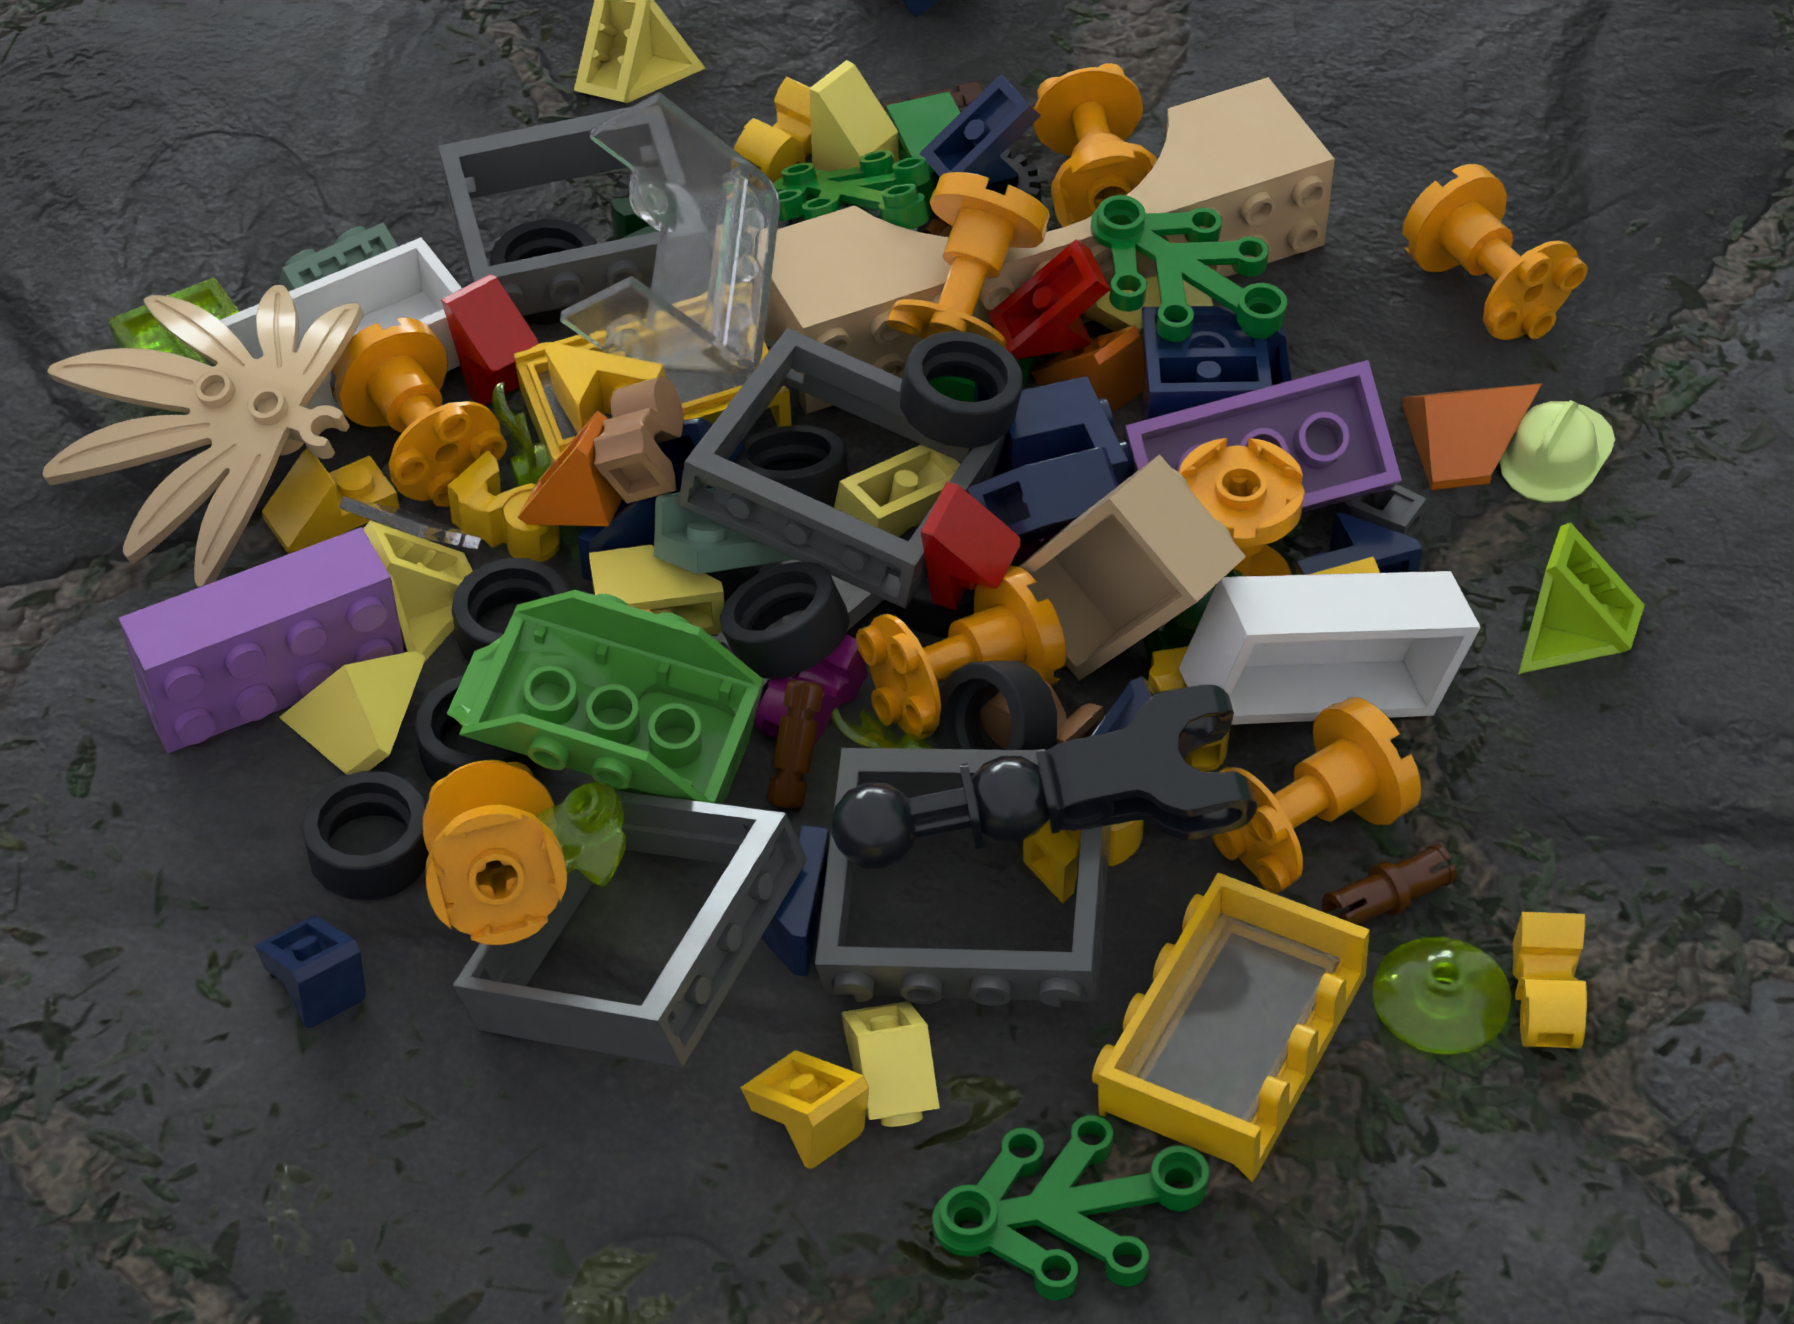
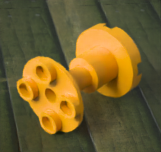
(1089, 118)
(1465, 229)
(976, 250)
(396, 382)
(1252, 493)
(1004, 627)
(1350, 770)
(489, 856)

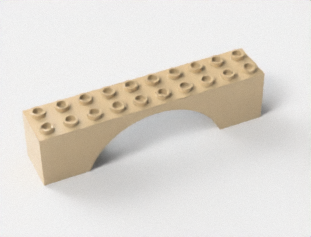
(1222, 152)

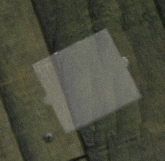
(409, 522)

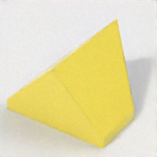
(632, 51)
(422, 582)
(358, 710)

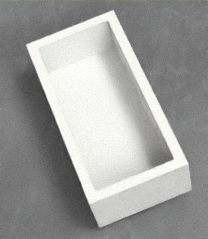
(387, 287)
(1317, 639)

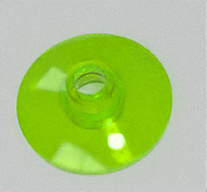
(1435, 1014)

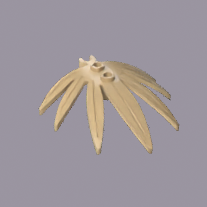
(240, 406)

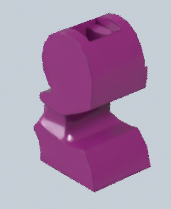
(839, 676)

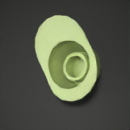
(1557, 451)

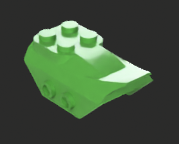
(613, 696)

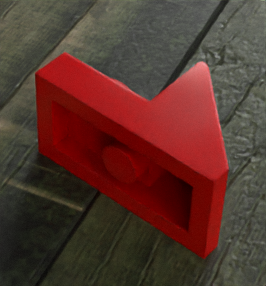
(1047, 308)
(486, 336)
(964, 546)

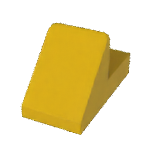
(587, 378)
(309, 499)
(815, 1102)

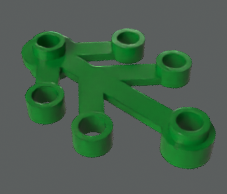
(818, 192)
(1126, 228)
(1063, 1208)

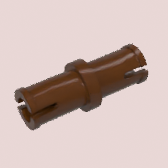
(1391, 886)

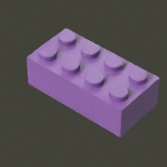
(1322, 420)
(260, 638)

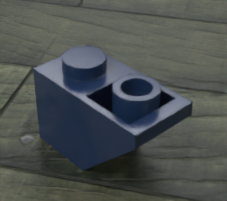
(1048, 493)

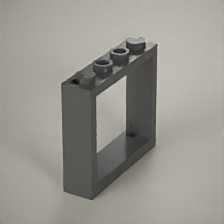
(530, 159)
(794, 520)
(934, 974)
(665, 1029)

